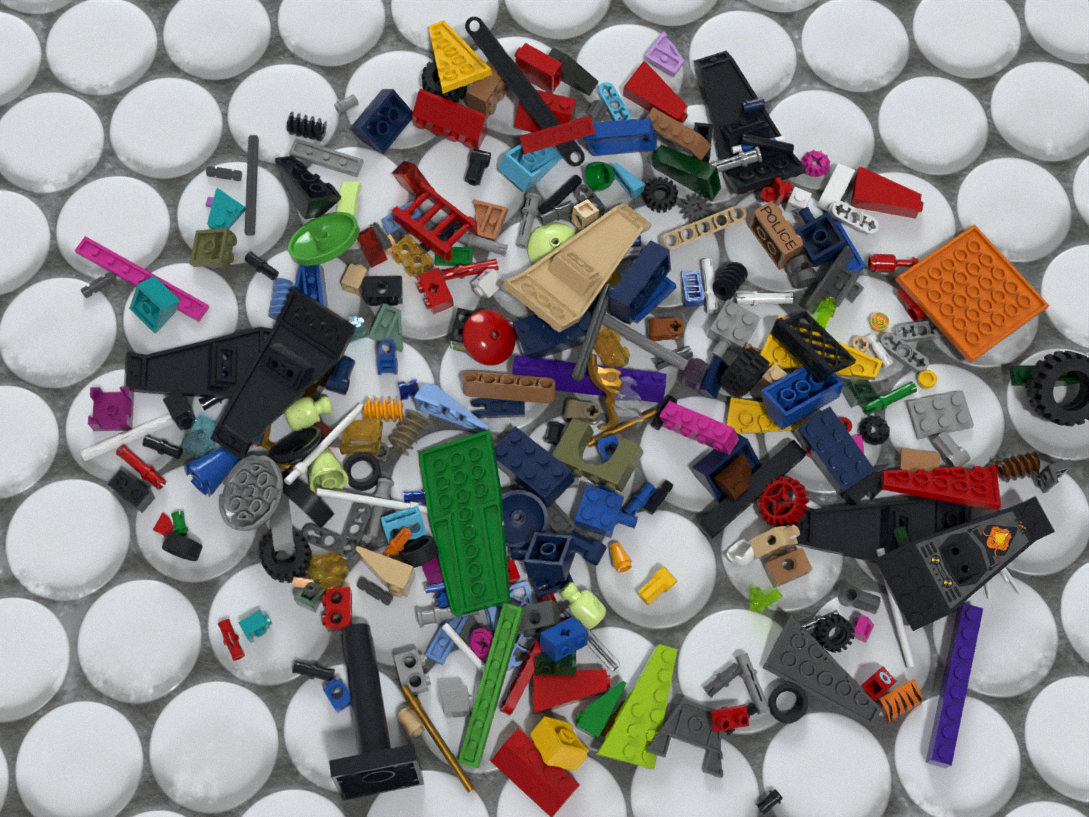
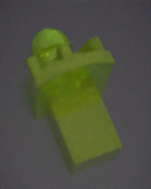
(826, 311)
(761, 601)

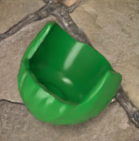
(599, 176)

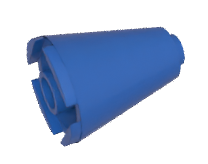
(211, 470)

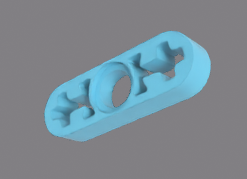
(614, 97)

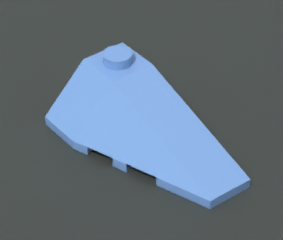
(440, 405)

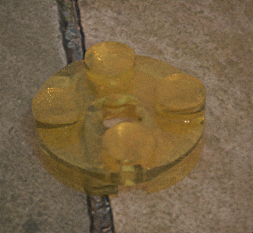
(333, 562)

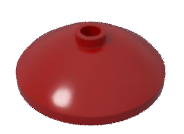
(480, 341)

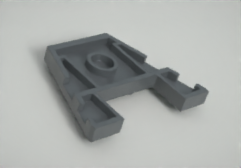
(691, 725)

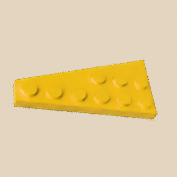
(455, 59)

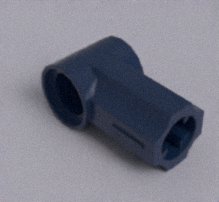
(340, 379)
(590, 550)

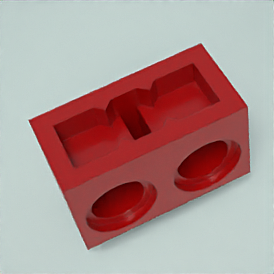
(343, 608)

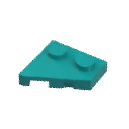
(224, 211)

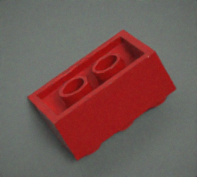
(561, 106)

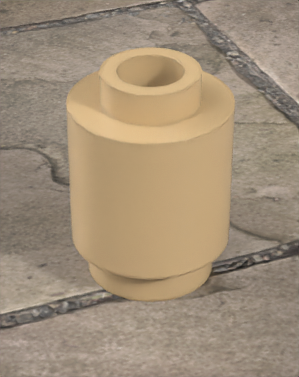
(410, 722)

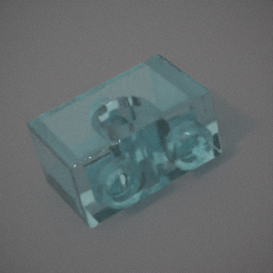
(199, 427)

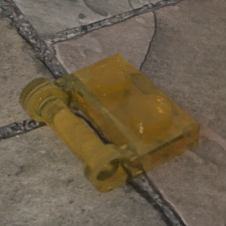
(362, 431)

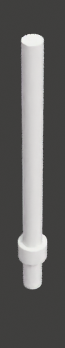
(301, 467)
(369, 500)
(898, 621)

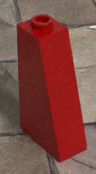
(651, 91)
(884, 195)
(559, 691)

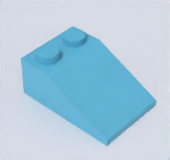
(529, 168)

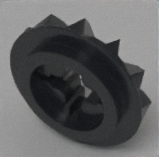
(874, 438)

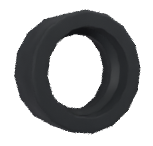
(362, 456)
(182, 547)
(419, 551)
(791, 688)

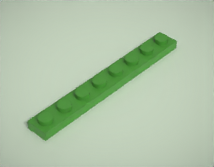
(491, 685)

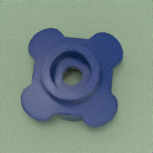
(441, 599)

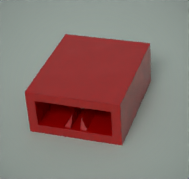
(539, 68)

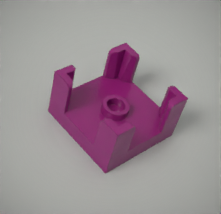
(111, 410)

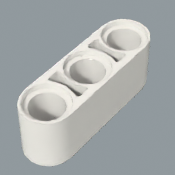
(836, 186)

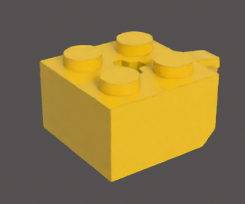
(559, 744)

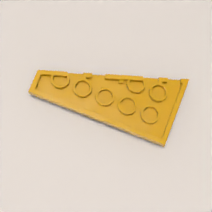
(864, 367)

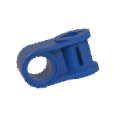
(387, 359)

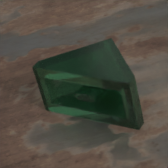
(858, 392)

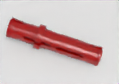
(467, 270)
(147, 472)

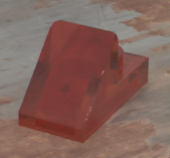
(371, 247)

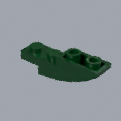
(1020, 374)

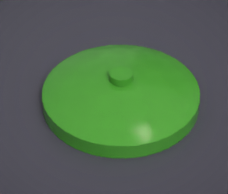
(323, 238)

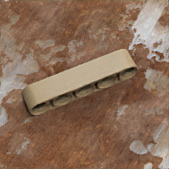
(711, 227)

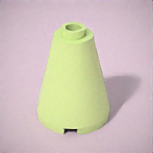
(327, 473)

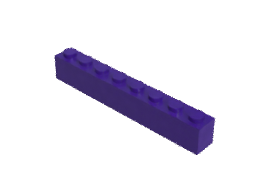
(650, 384)
(954, 686)

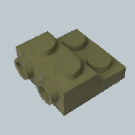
(213, 248)

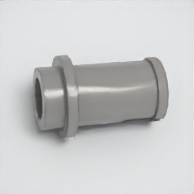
(349, 102)

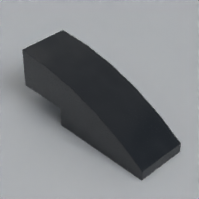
(868, 486)

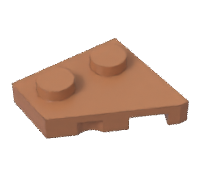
(489, 219)

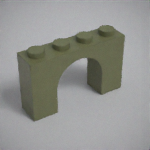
(613, 473)

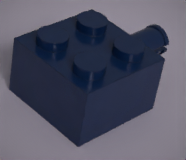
(820, 237)
(547, 556)

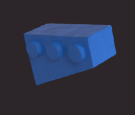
(312, 282)

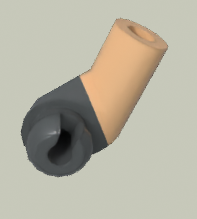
(394, 237)
(308, 585)

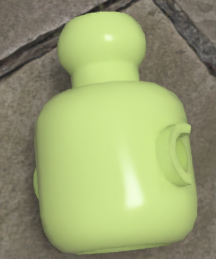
(306, 412)
(583, 605)

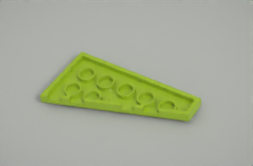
(642, 712)

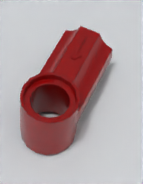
(913, 309)

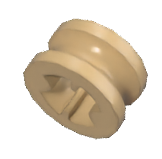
(864, 342)

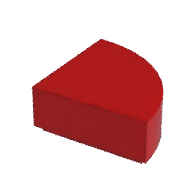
(163, 525)

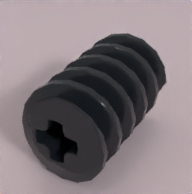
(306, 127)
(729, 280)

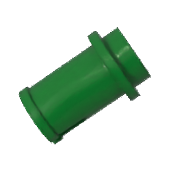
(179, 523)

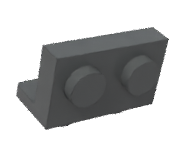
(1049, 475)

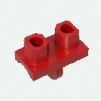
(777, 192)
(729, 718)

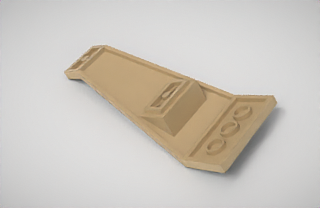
(573, 274)

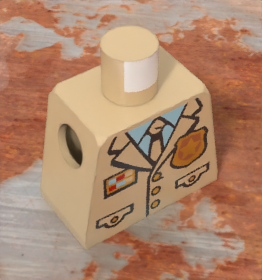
(781, 540)

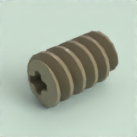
(408, 432)

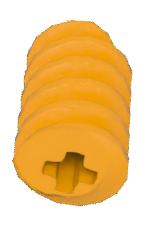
(383, 409)

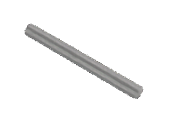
(644, 342)

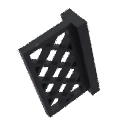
(805, 351)

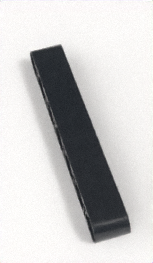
(730, 509)

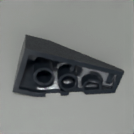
(308, 192)

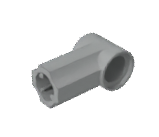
(953, 454)

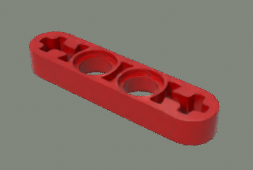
(521, 679)

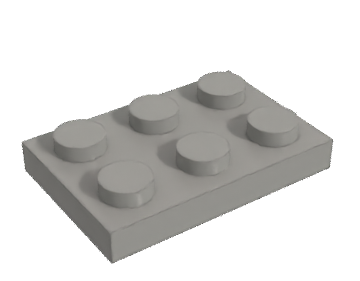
(940, 414)

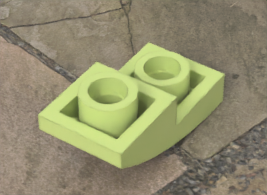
(349, 193)

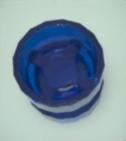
(408, 389)

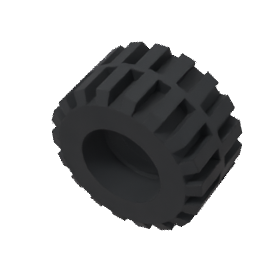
(429, 79)
(744, 372)
(287, 572)

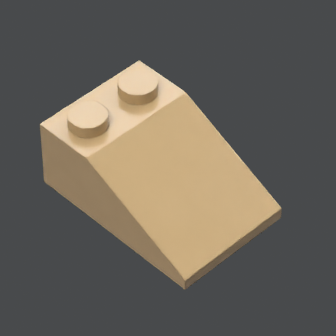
(391, 573)

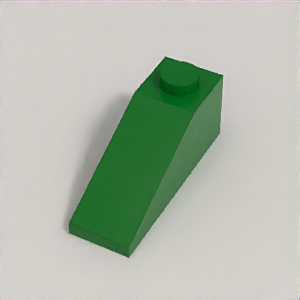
(597, 714)

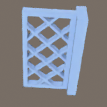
(493, 614)

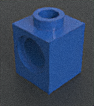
(606, 443)
(344, 701)

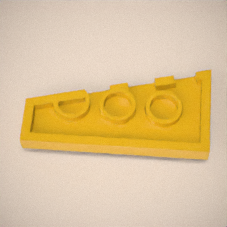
(752, 417)

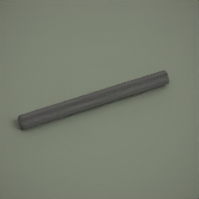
(251, 185)
(592, 333)

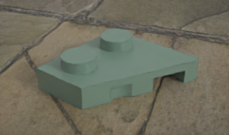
(388, 326)

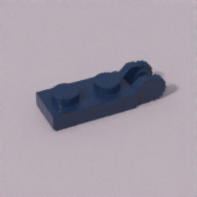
(499, 408)

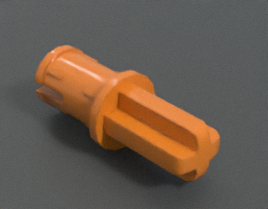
(397, 543)

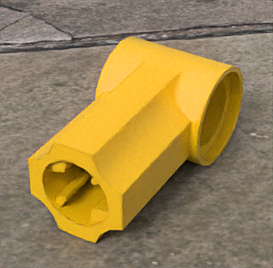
(660, 583)

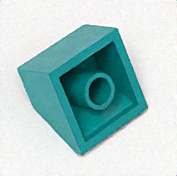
(153, 303)

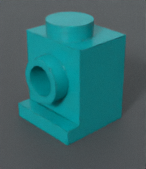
(255, 625)

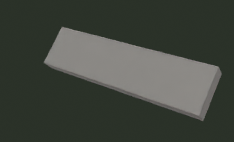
(326, 157)
(282, 526)

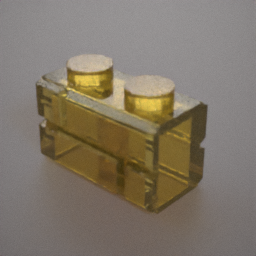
(610, 350)

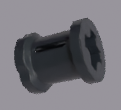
(554, 432)

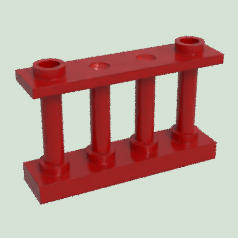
(430, 238)

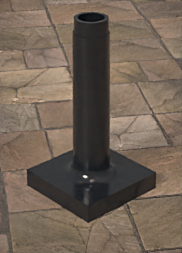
(377, 765)

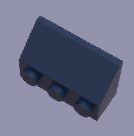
(382, 120)
(717, 461)

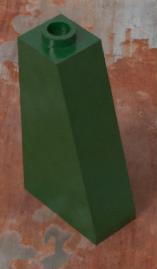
(688, 171)

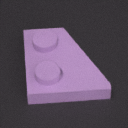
(665, 56)

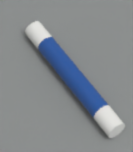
(737, 149)

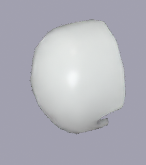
(741, 553)

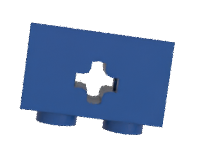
(563, 639)

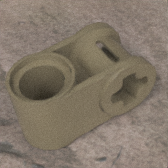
(582, 411)

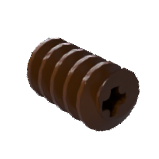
(1018, 466)

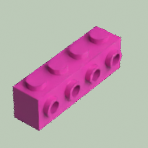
(699, 427)

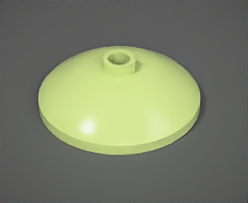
(541, 239)

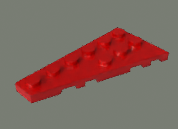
(951, 484)

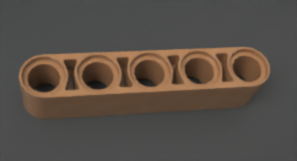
(508, 387)

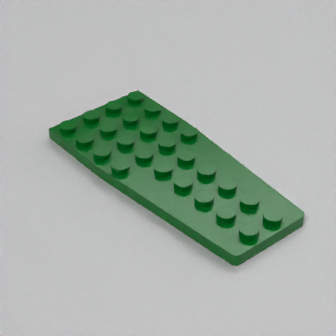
(467, 521)

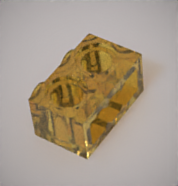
(416, 255)

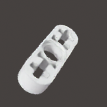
(845, 218)

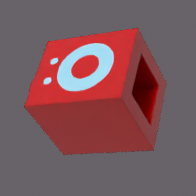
(878, 683)

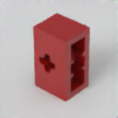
(434, 281)

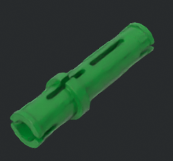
(882, 401)

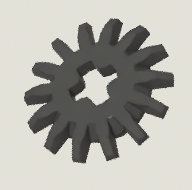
(688, 210)

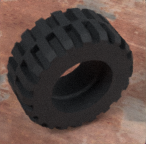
(1043, 383)

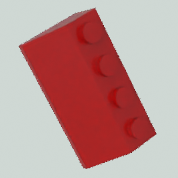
(449, 119)
(524, 766)

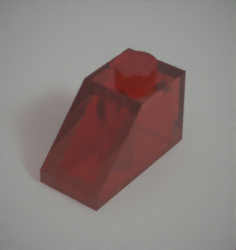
(409, 178)

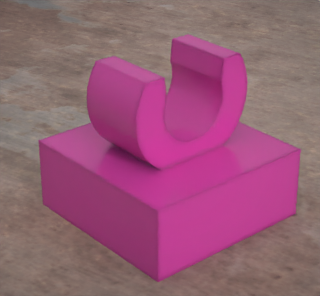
(863, 628)

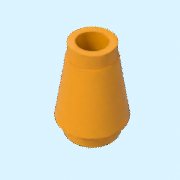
(620, 558)

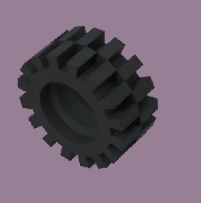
(663, 185)
(843, 637)

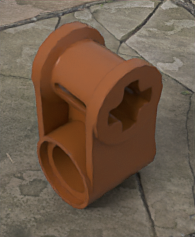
(662, 329)

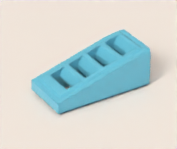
(628, 181)

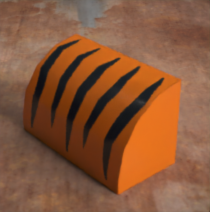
(900, 700)

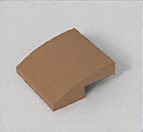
(917, 459)

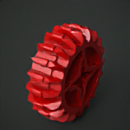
(785, 513)

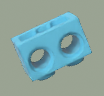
(404, 519)

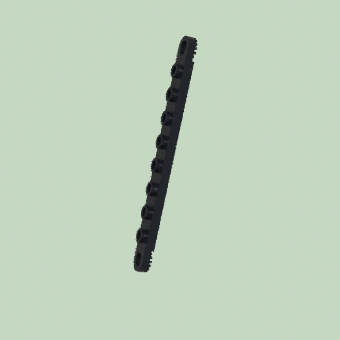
(520, 85)

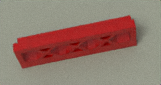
(557, 134)

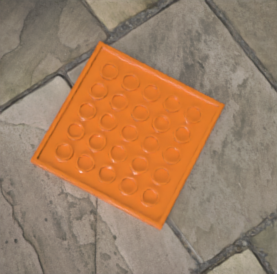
(972, 293)

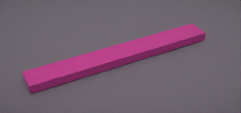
(135, 274)

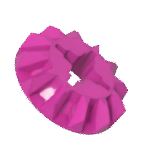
(815, 170)
(477, 646)

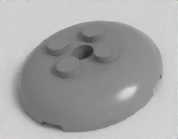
(251, 493)

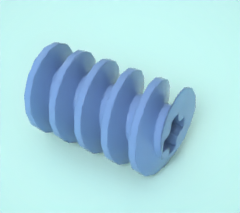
(279, 296)

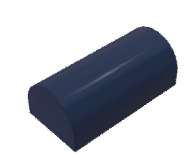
(711, 382)
(544, 587)

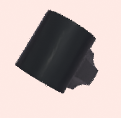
(478, 162)

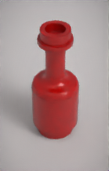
(888, 262)

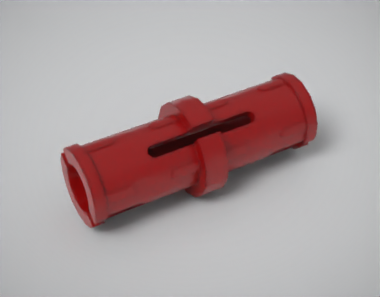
(226, 627)

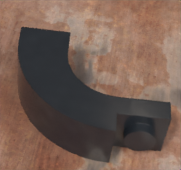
(307, 501)

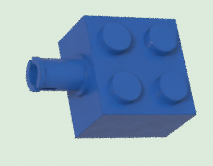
(602, 511)

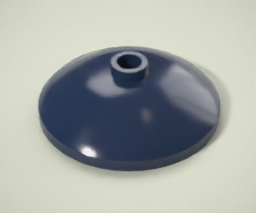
(533, 517)

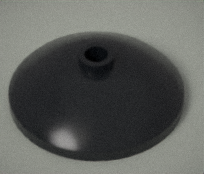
(295, 445)

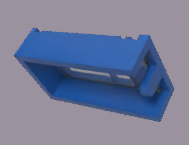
(622, 137)

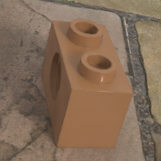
(779, 575)

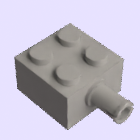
(732, 329)

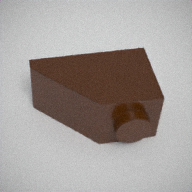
(735, 477)

